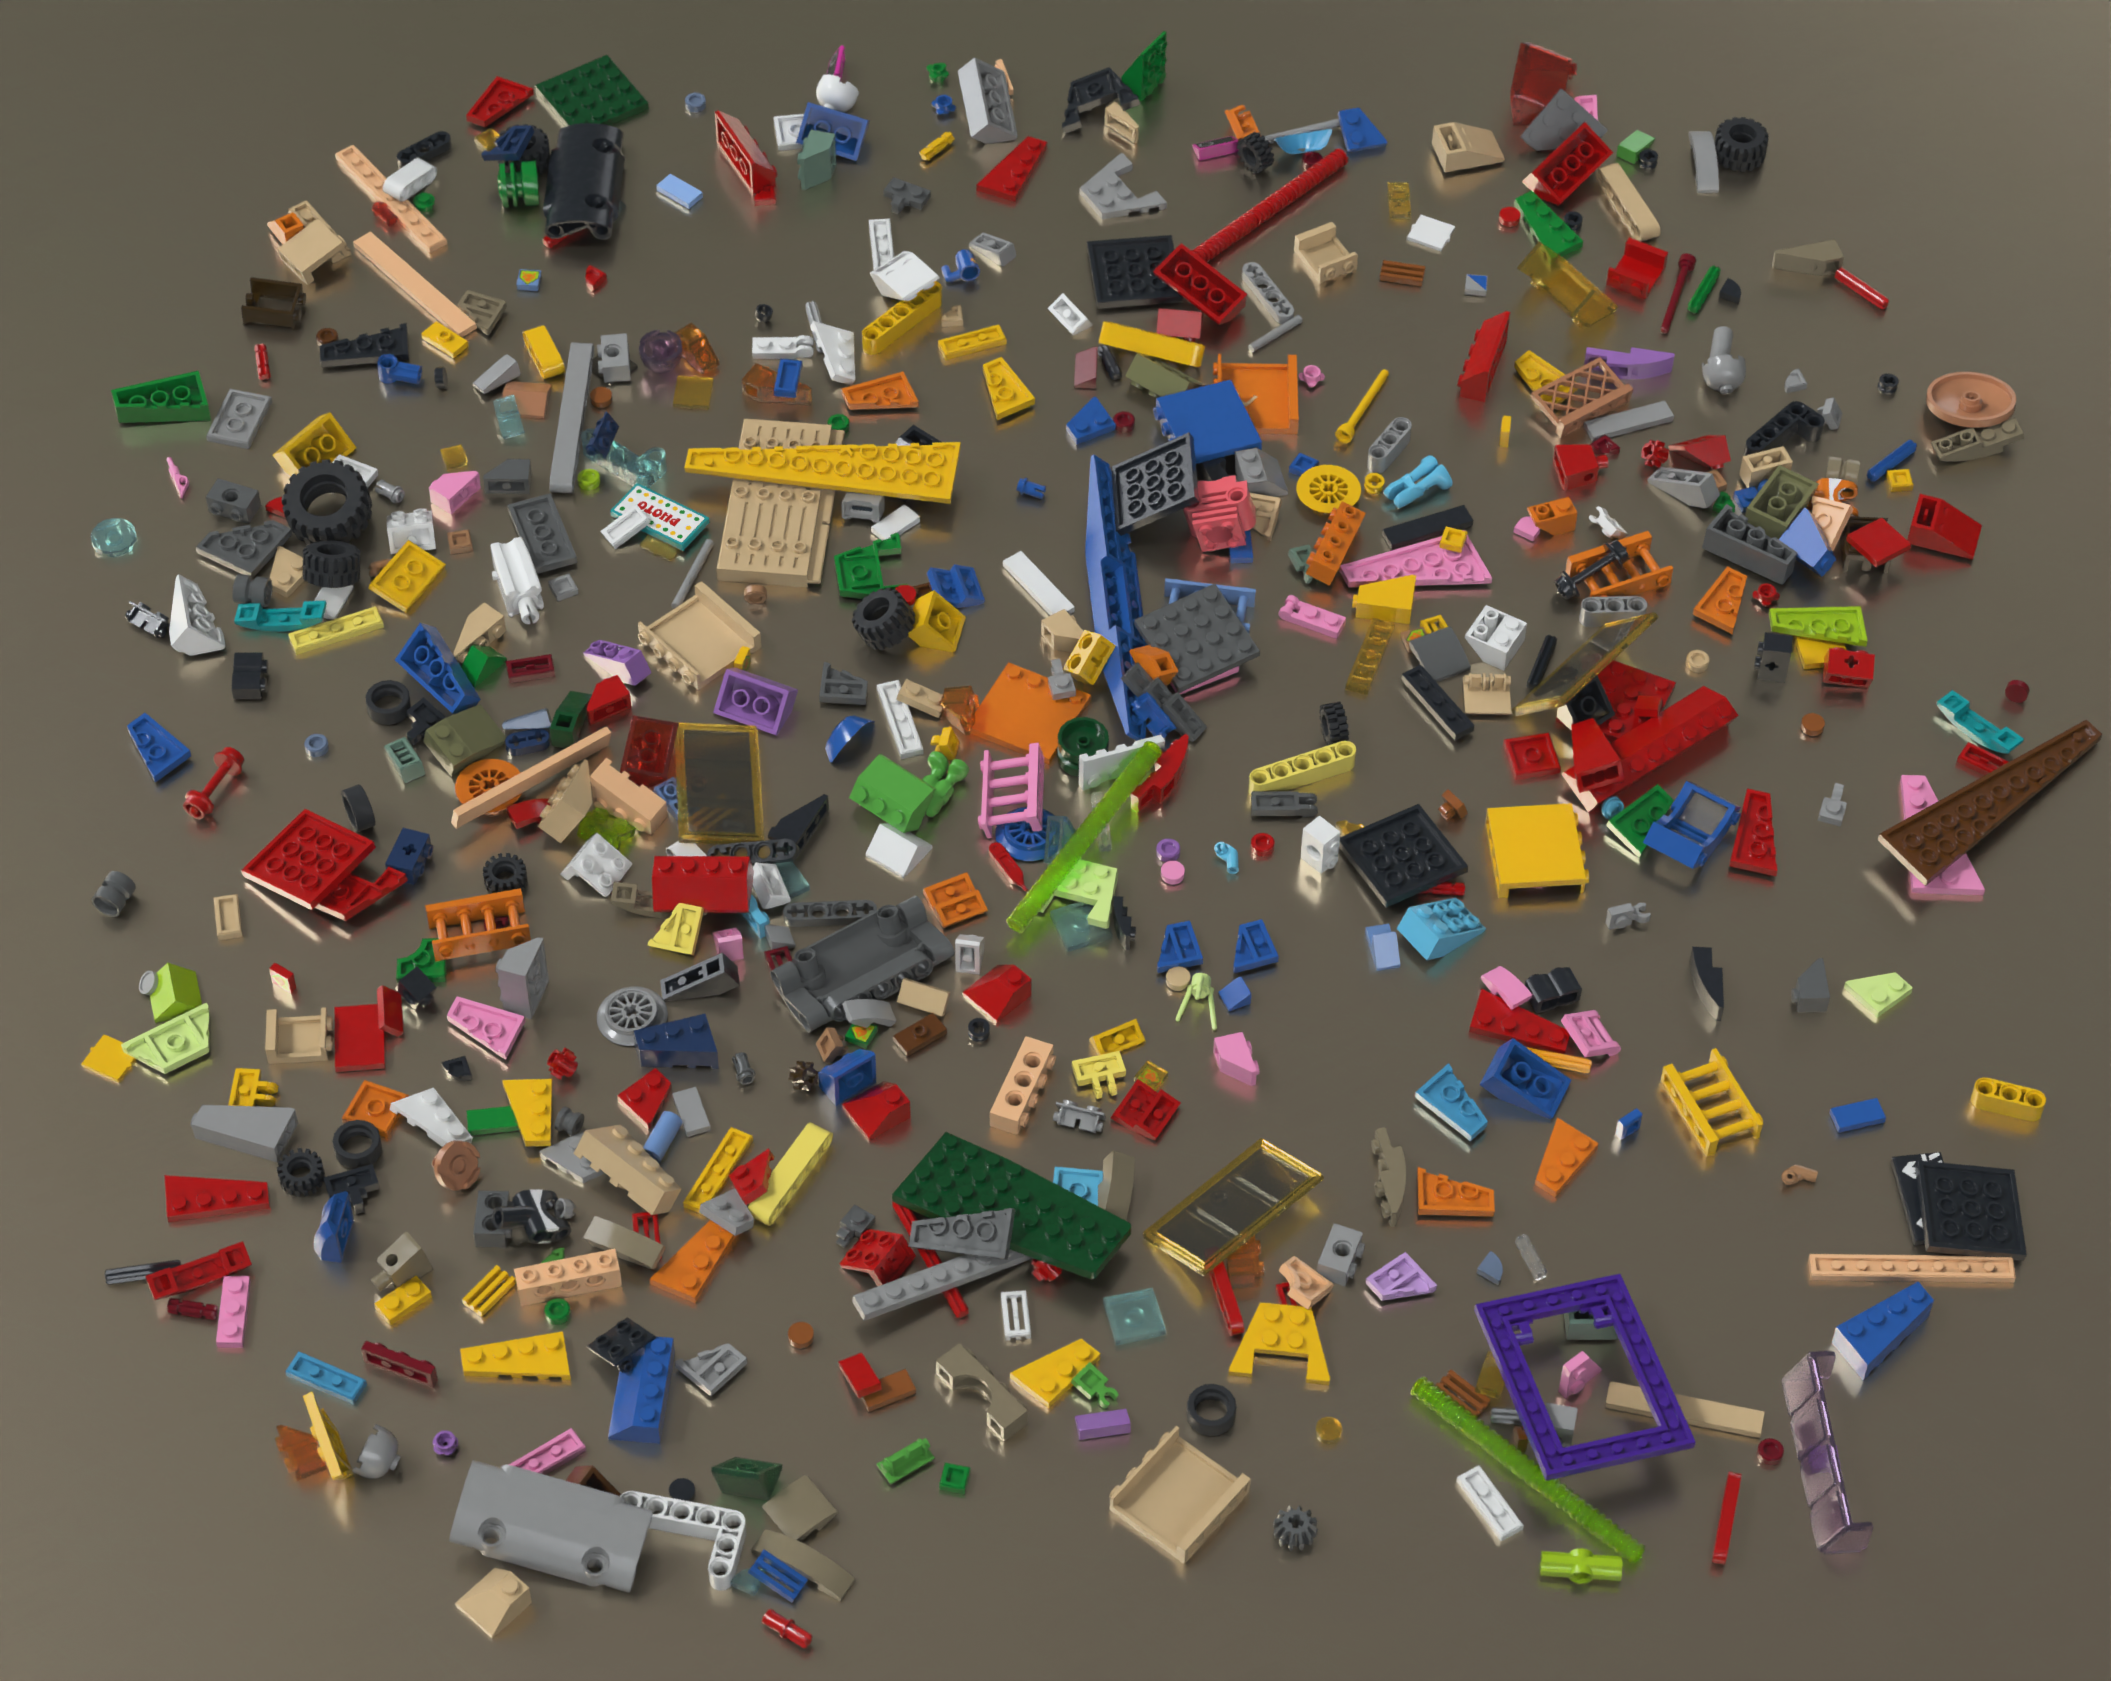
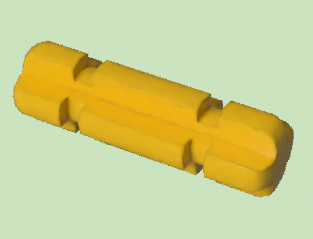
(936, 146)

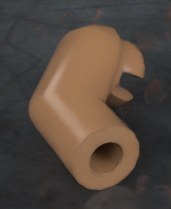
(1797, 1173)

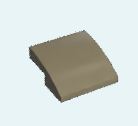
(800, 1509)

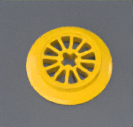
(1322, 478)

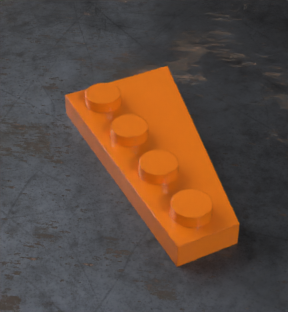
(694, 1263)

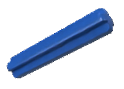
(1891, 460)

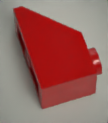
(608, 700)

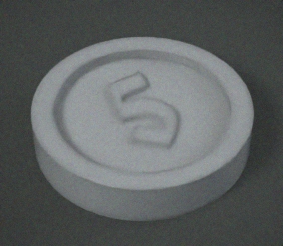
(148, 982)

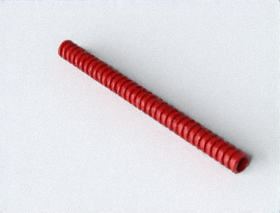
(1271, 205)

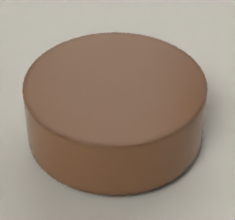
(755, 594)

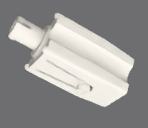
(517, 579)

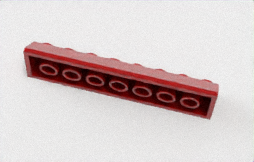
(1661, 741)

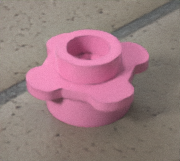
(1311, 375)

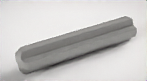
(813, 315)

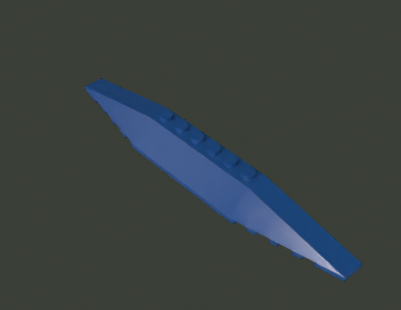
(1113, 591)

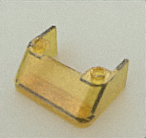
(1567, 286)

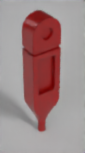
(1007, 865)

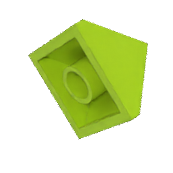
(175, 992)

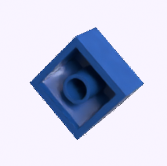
(848, 1076)

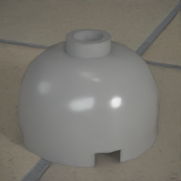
(1724, 373)
(378, 1454)

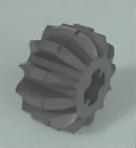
(1304, 1529)

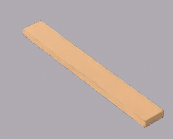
(407, 214)
(414, 284)
(530, 777)
(1911, 1268)

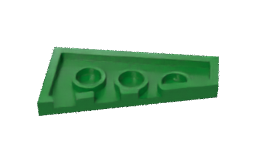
(1546, 225)

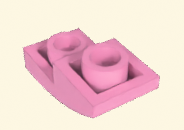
(1507, 985)

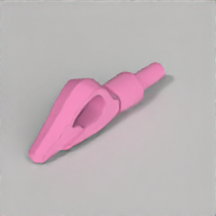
(178, 479)

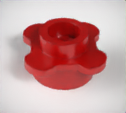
(1766, 594)

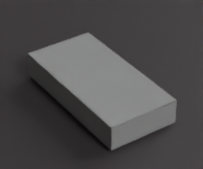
(691, 1111)

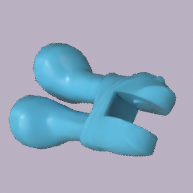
(1406, 491)

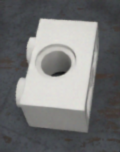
(1320, 845)

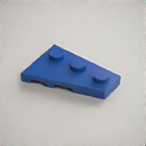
(157, 746)

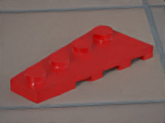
(1014, 170)
(1755, 835)
(1498, 1021)
(209, 1197)

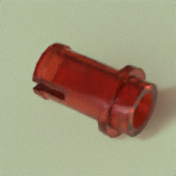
(380, 210)

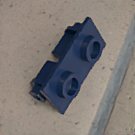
(603, 436)

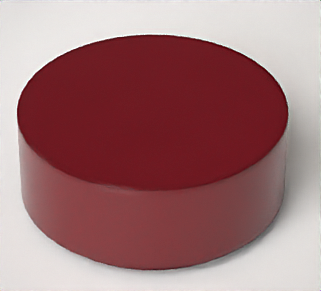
(1310, 159)
(1124, 421)
(2017, 691)
(1770, 1451)

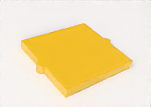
(108, 1059)

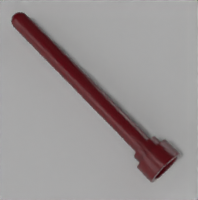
(1686, 264)

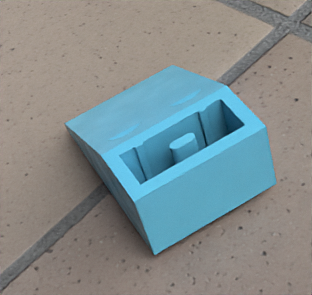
(1439, 927)

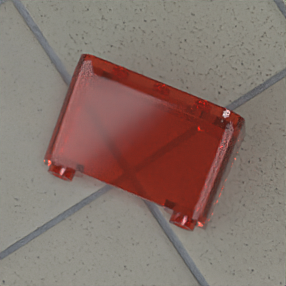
(1536, 80)

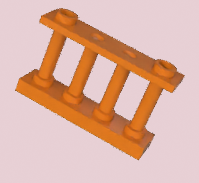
(1636, 545)
(475, 909)

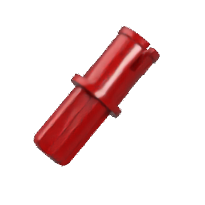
(787, 1628)

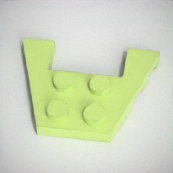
(1091, 885)

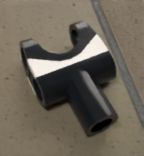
(532, 1214)

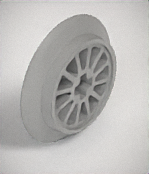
(615, 1031)

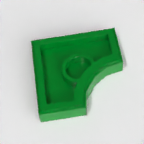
(425, 961)

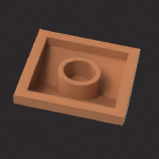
(530, 398)

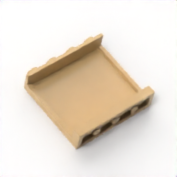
(700, 637)
(1177, 1496)

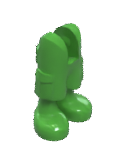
(939, 766)

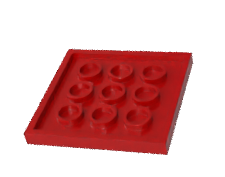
(1622, 687)
(308, 859)

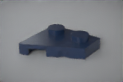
(510, 145)

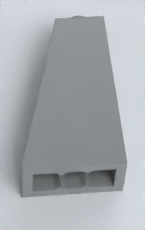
(246, 1128)

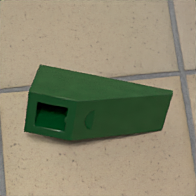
(569, 719)

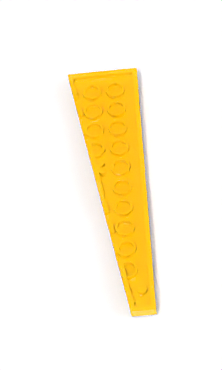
(889, 470)

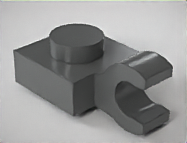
(854, 1224)

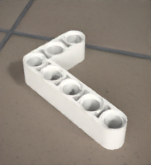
(694, 1526)

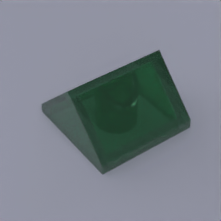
(747, 1477)

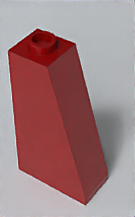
(1593, 757)

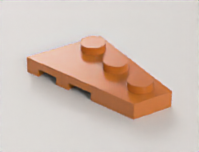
(881, 393)
(1563, 1157)
(1447, 1197)

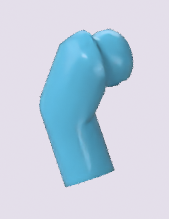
(1229, 855)

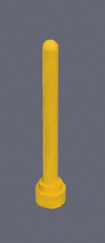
(1346, 431)

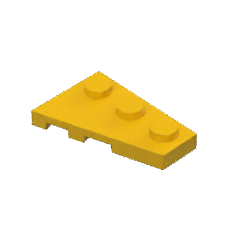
(1539, 373)
(1006, 389)
(532, 1109)

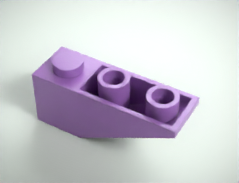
(619, 660)

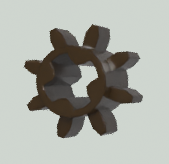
(803, 1076)

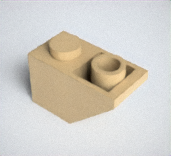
(1061, 631)

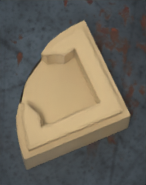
(953, 317)

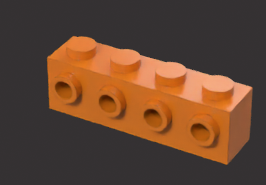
(1335, 543)

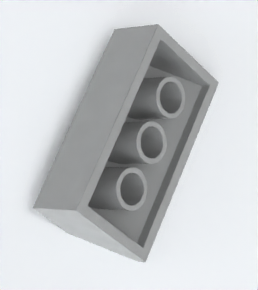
(987, 102)

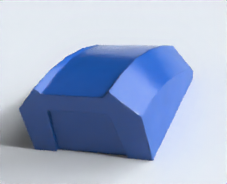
(334, 1228)

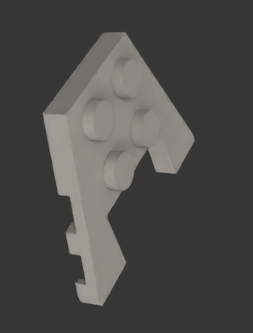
(1111, 197)

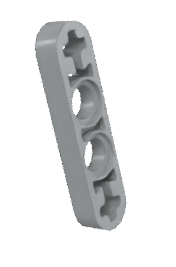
(1271, 291)

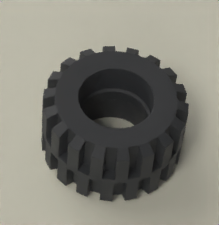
(1741, 144)
(536, 150)
(331, 564)
(883, 618)

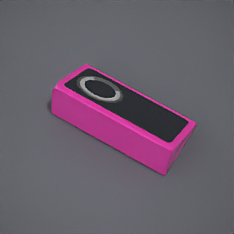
(837, 63)
(1215, 148)

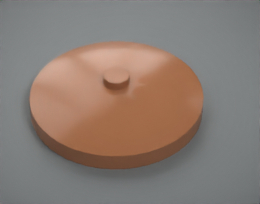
(1971, 399)

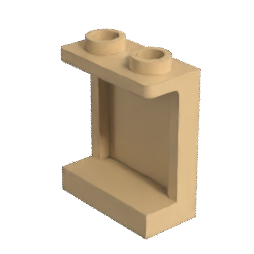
(311, 249)
(1324, 253)
(298, 1038)

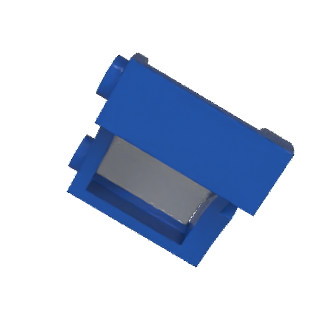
(1694, 826)

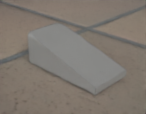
(994, 248)
(498, 374)

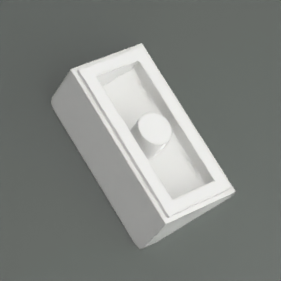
(1069, 315)
(335, 600)
(769, 886)

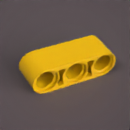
(543, 352)
(2008, 1099)

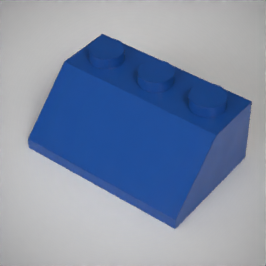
(848, 129)

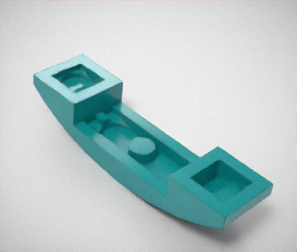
(280, 619)
(1976, 727)

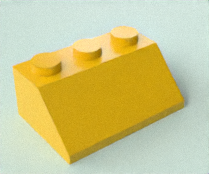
(316, 442)

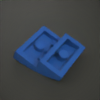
(957, 585)

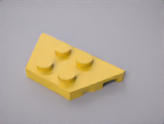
(332, 1447)

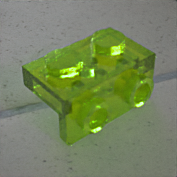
(608, 826)

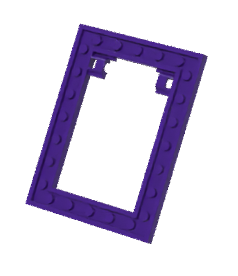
(1595, 1296)

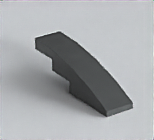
(1172, 704)

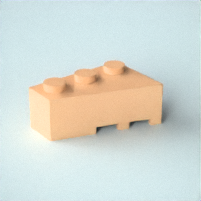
(625, 799)

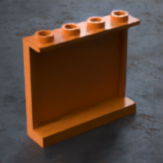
(1277, 392)

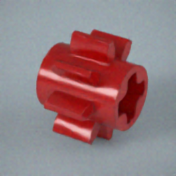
(1654, 453)
(562, 1063)
(1045, 1271)

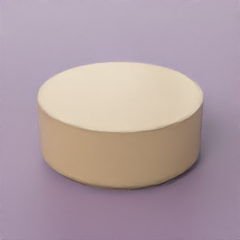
(1697, 661)
(1178, 978)

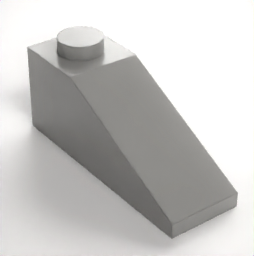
(1688, 486)

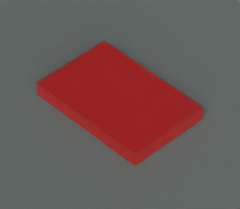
(358, 1038)

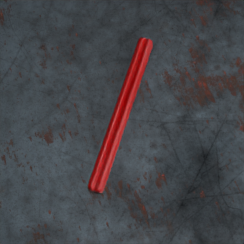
(931, 1259)

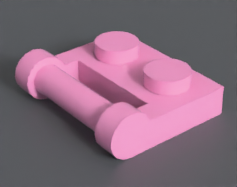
(1590, 1034)

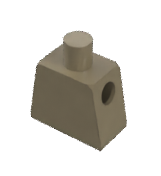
(401, 1263)

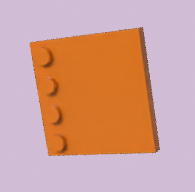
(1023, 712)

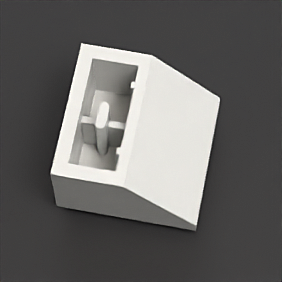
(1496, 637)

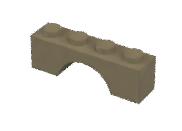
(962, 1370)

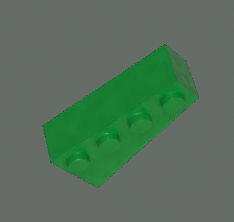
(163, 400)

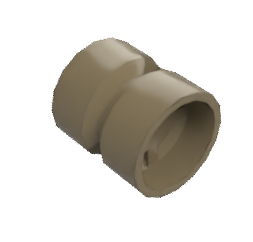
(1840, 470)

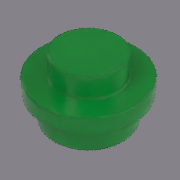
(424, 202)

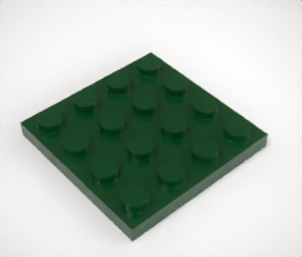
(592, 94)

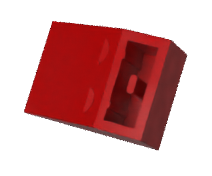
(1943, 528)

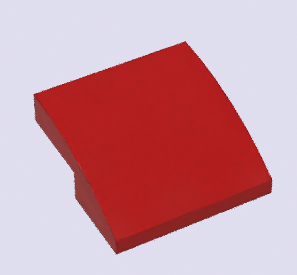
(1145, 1110)

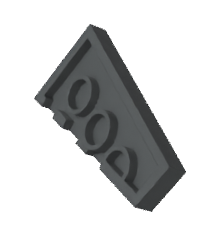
(974, 1234)

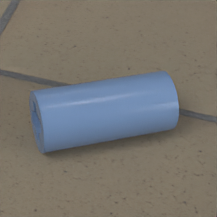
(662, 1135)

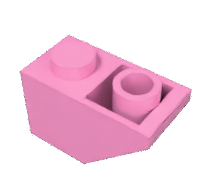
(1235, 1058)

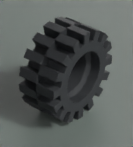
(1255, 152)
(1333, 723)
(501, 865)
(299, 1160)

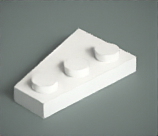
(838, 351)
(433, 1116)

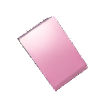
(729, 943)

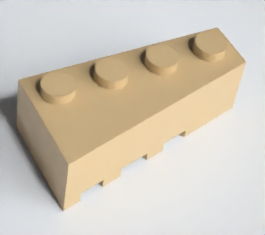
(629, 1167)

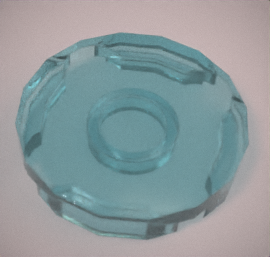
(113, 537)

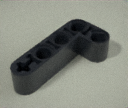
(1791, 420)

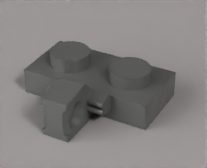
(906, 194)

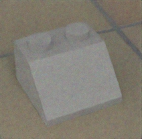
(1260, 471)

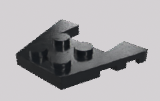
(1094, 91)

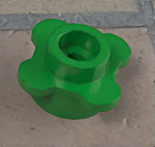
(937, 72)

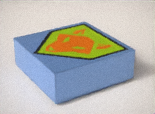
(529, 280)

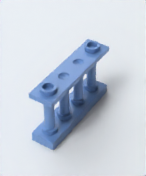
(1239, 596)

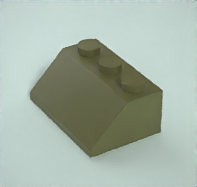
(1159, 376)

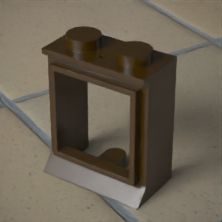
(274, 290)
(1853, 524)

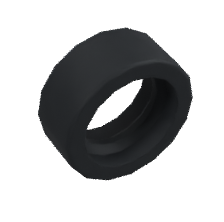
(383, 689)
(358, 808)
(352, 1129)
(1209, 1392)

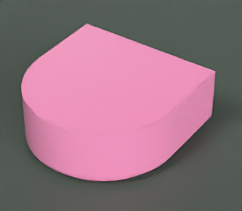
(1527, 528)

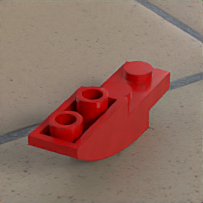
(1164, 777)

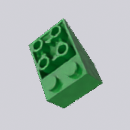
(1147, 69)

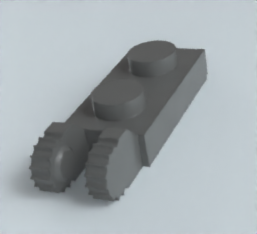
(1283, 803)

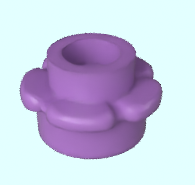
(445, 1437)

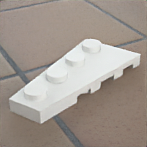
(1110, 764)

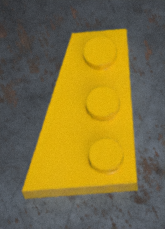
(1052, 1374)

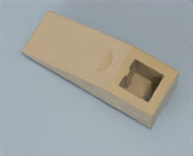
(480, 629)

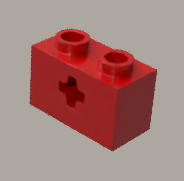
(1848, 667)

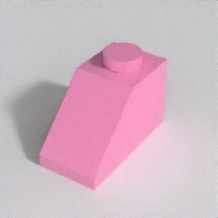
(454, 489)

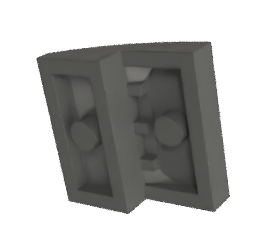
(1440, 654)

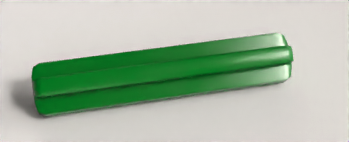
(1704, 289)

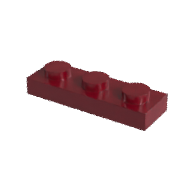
(399, 1363)

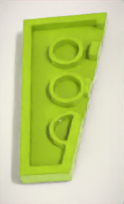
(1822, 623)

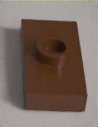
(919, 1034)

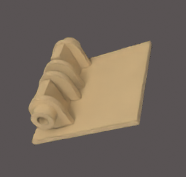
(1487, 694)

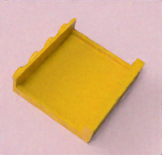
(1535, 847)

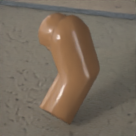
(376, 567)

